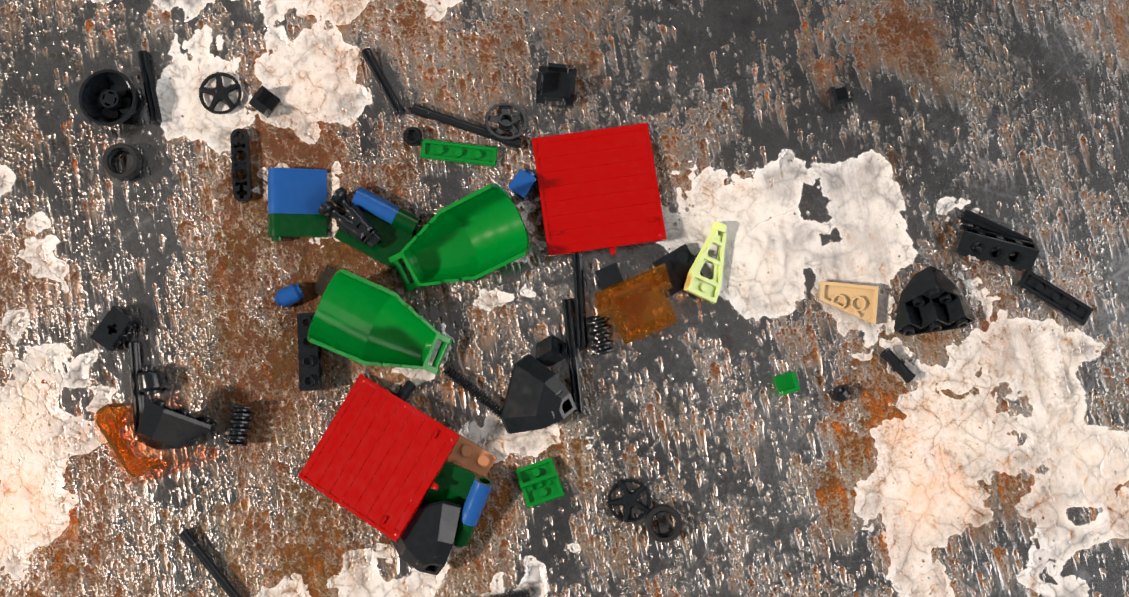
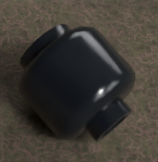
(151, 380)

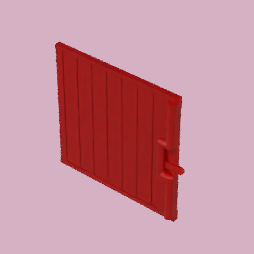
(598, 189)
(379, 457)

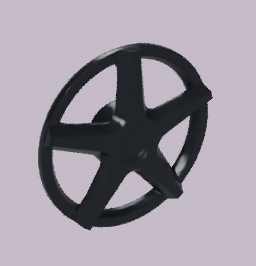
(220, 93)
(505, 121)
(629, 500)

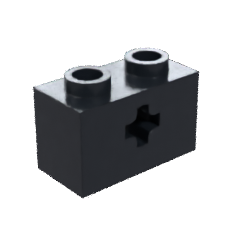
(105, 332)

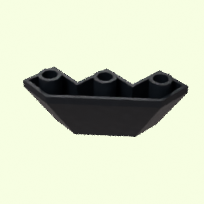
(931, 305)
(534, 397)
(170, 427)
(429, 536)

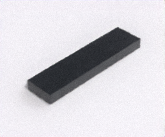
(1054, 297)

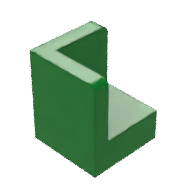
(786, 383)

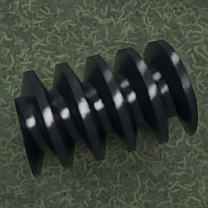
(600, 335)
(239, 426)

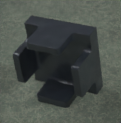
(556, 85)

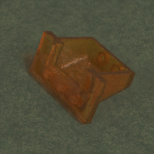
(639, 304)

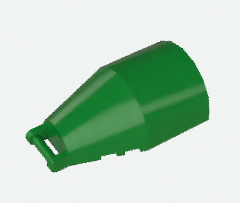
(465, 240)
(374, 326)

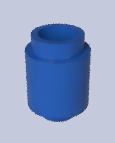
(289, 295)

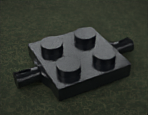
(678, 265)

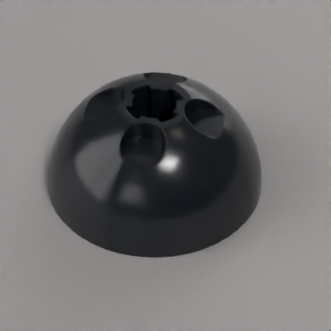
(99, 95)

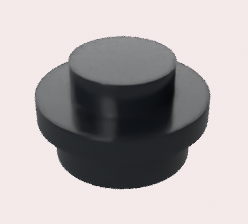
(412, 136)
(840, 393)

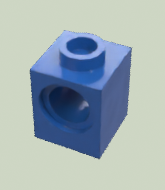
(522, 183)

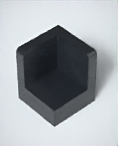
(838, 98)
(264, 101)
(608, 276)
(550, 351)

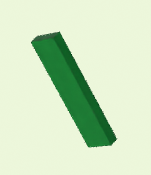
(459, 153)

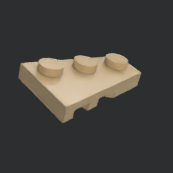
(851, 298)

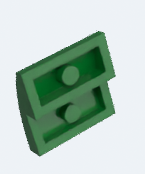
(539, 483)

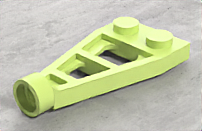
(701, 286)

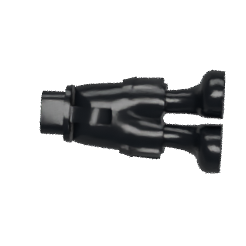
(354, 220)

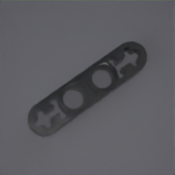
(241, 165)

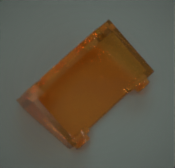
(106, 428)

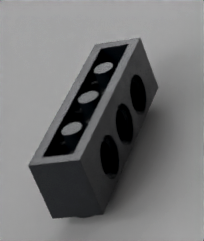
(1007, 245)
(308, 356)

